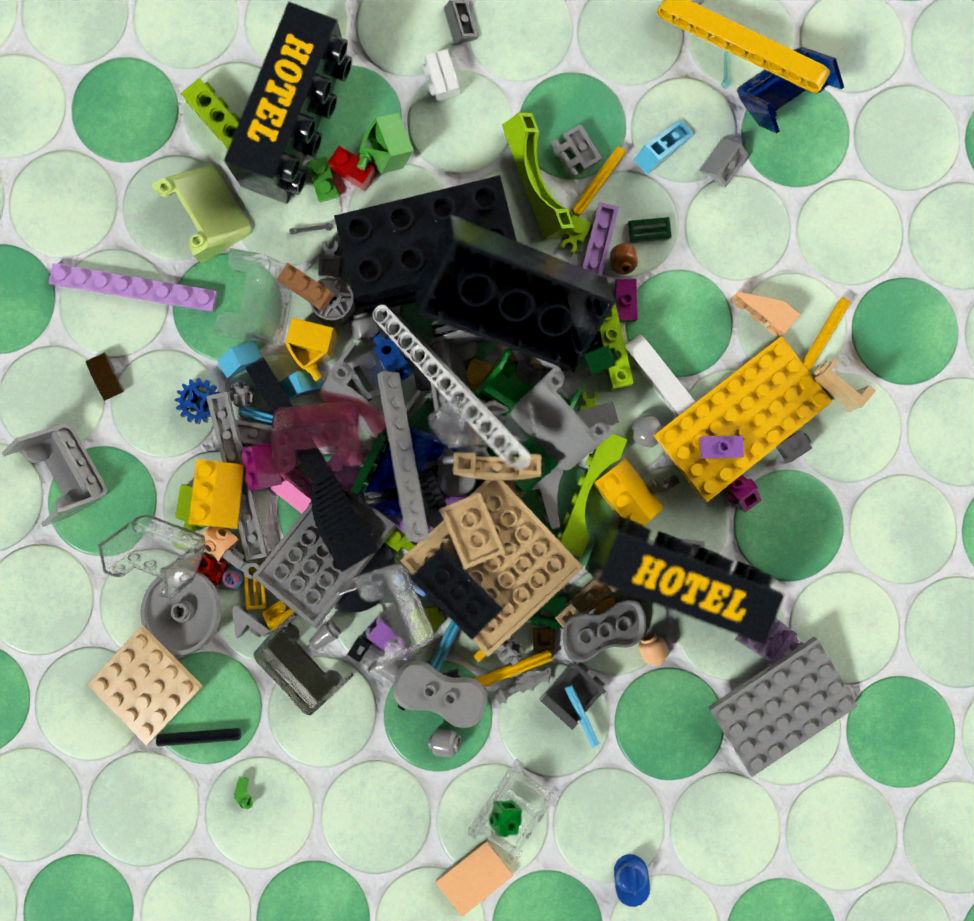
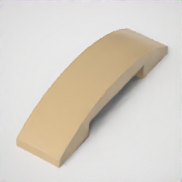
(494, 467)
(584, 601)

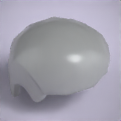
(644, 429)

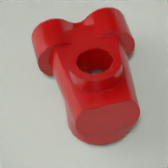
(214, 569)

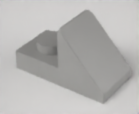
(243, 619)

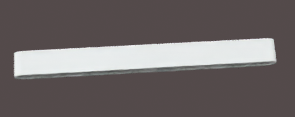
(457, 388)

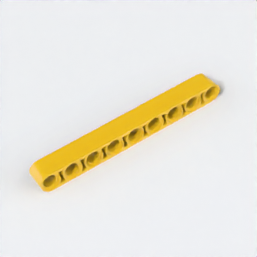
(745, 43)

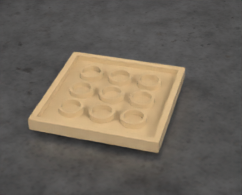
(144, 685)

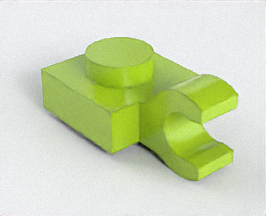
(398, 540)

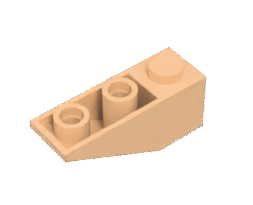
(771, 312)

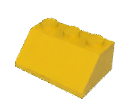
(216, 494)
(628, 494)

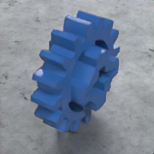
(190, 404)

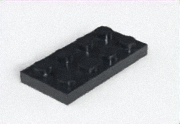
(456, 593)

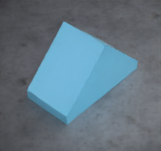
(238, 358)
(300, 384)

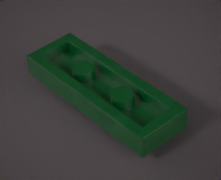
(369, 465)

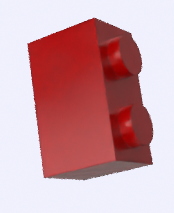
(345, 165)

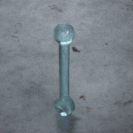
(725, 83)

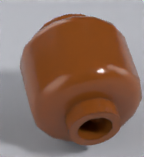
(623, 258)

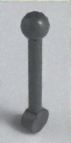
(328, 226)

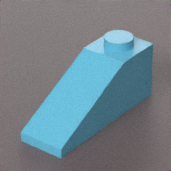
(663, 146)

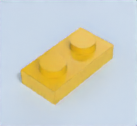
(276, 614)

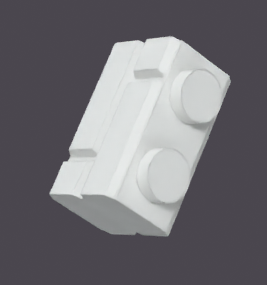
(442, 75)

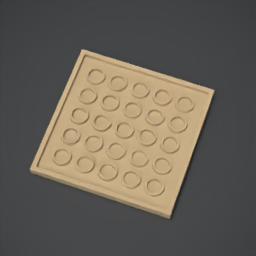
(519, 579)

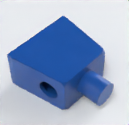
(391, 356)

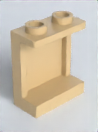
(839, 389)

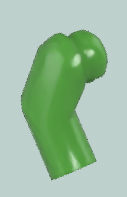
(241, 794)

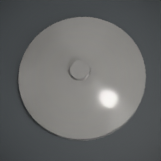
(184, 621)

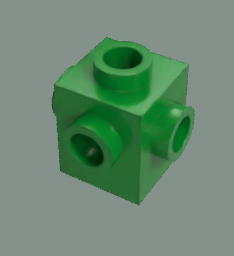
(505, 818)

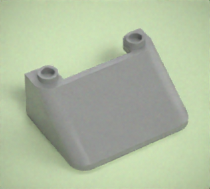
(558, 426)

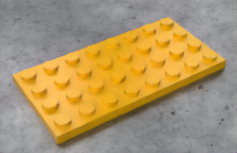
(758, 401)

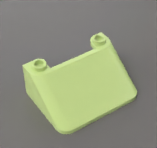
(209, 207)

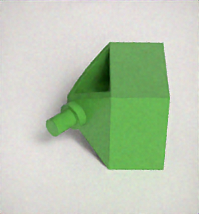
(385, 144)

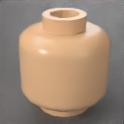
(653, 649)

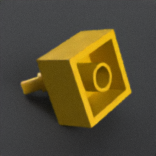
(311, 345)

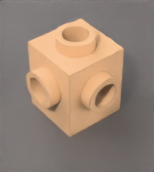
(218, 541)

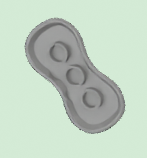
(591, 633)
(455, 699)

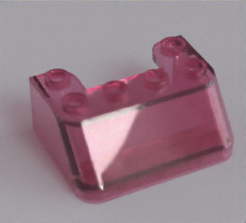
(316, 427)

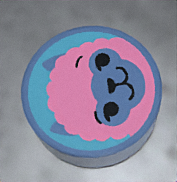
(233, 578)

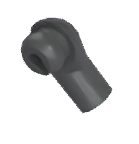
(665, 486)

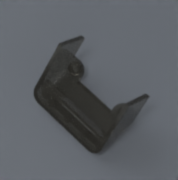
(295, 670)

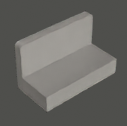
(724, 161)

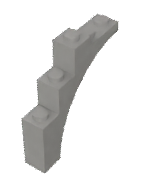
(551, 483)

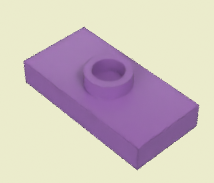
(721, 447)

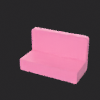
(295, 489)

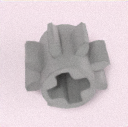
(241, 394)
(510, 651)

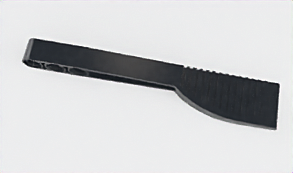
(332, 510)

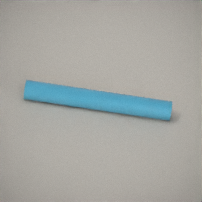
(582, 715)

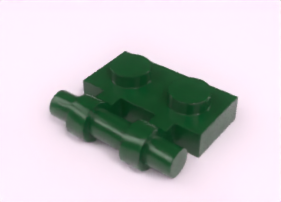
(555, 604)

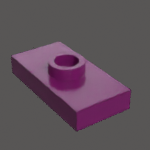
(626, 299)

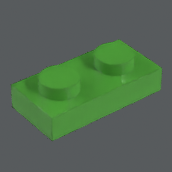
(322, 179)

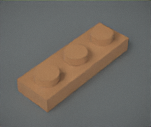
(305, 287)

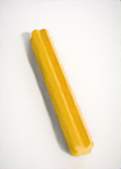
(598, 181)
(825, 333)
(511, 670)

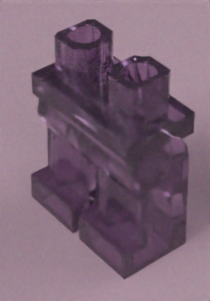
(777, 643)

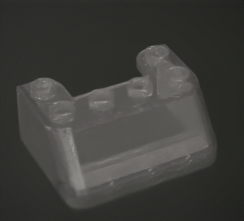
(263, 303)
(156, 549)

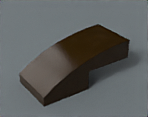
(104, 376)

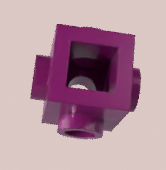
(743, 493)

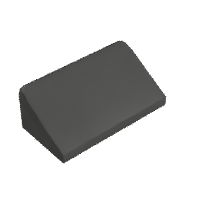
(460, 21)

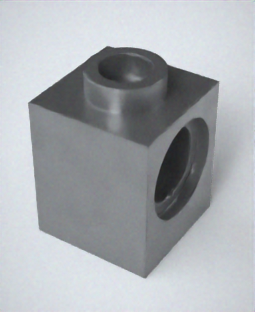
(794, 446)

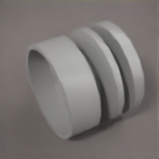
(342, 309)

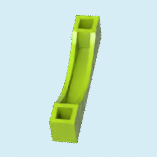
(522, 138)
(575, 533)

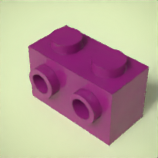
(260, 467)

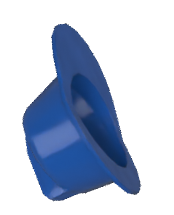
(631, 880)

